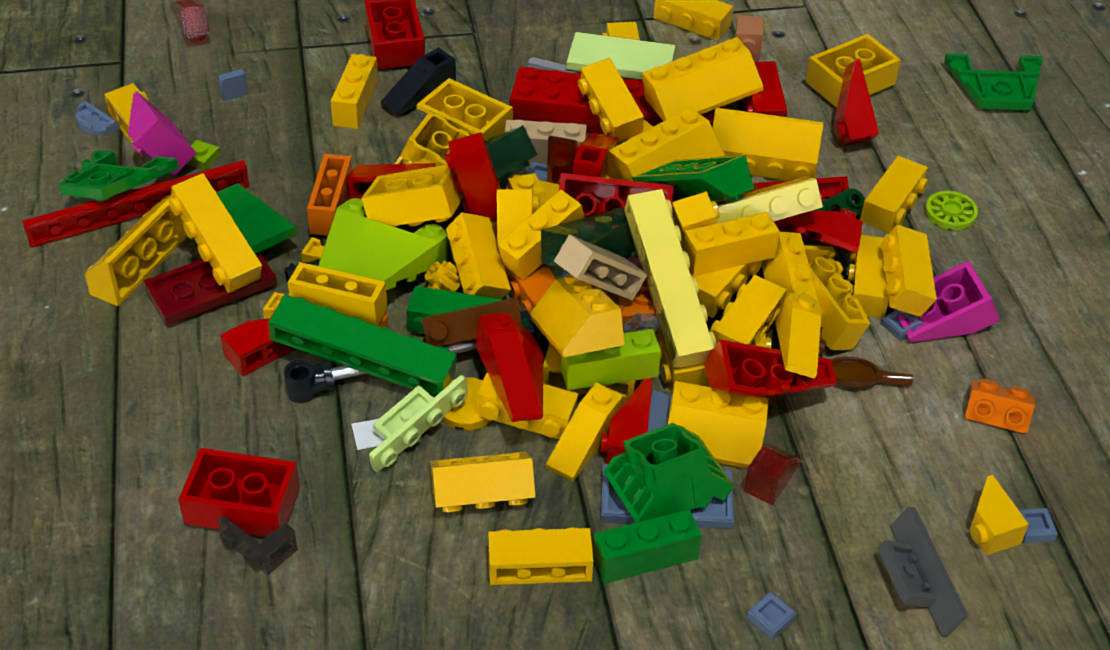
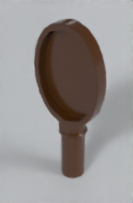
(863, 373)

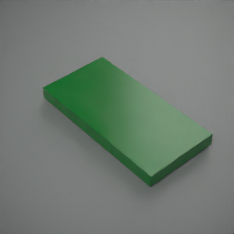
(255, 219)

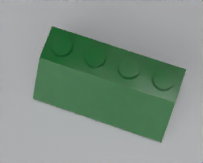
(719, 176)

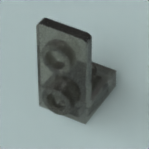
(268, 554)

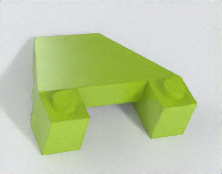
(380, 250)

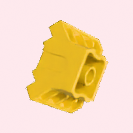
(430, 141)

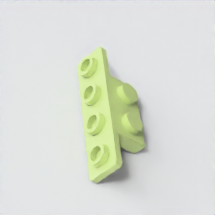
(410, 418)

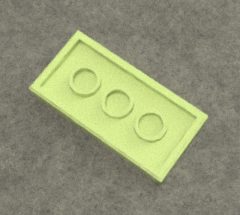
(628, 55)

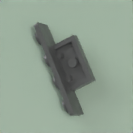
(920, 572)

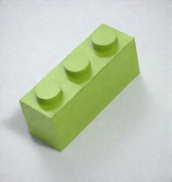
(619, 364)

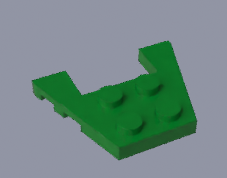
(998, 88)
(103, 180)

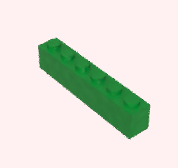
(362, 345)

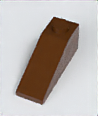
(462, 323)

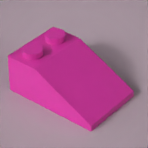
(156, 133)
(959, 309)

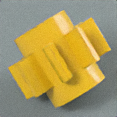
(443, 276)

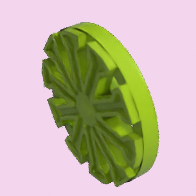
(951, 209)

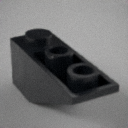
(420, 81)

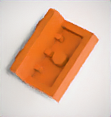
(1000, 405)

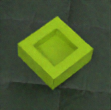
(205, 156)

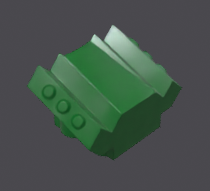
(666, 473)

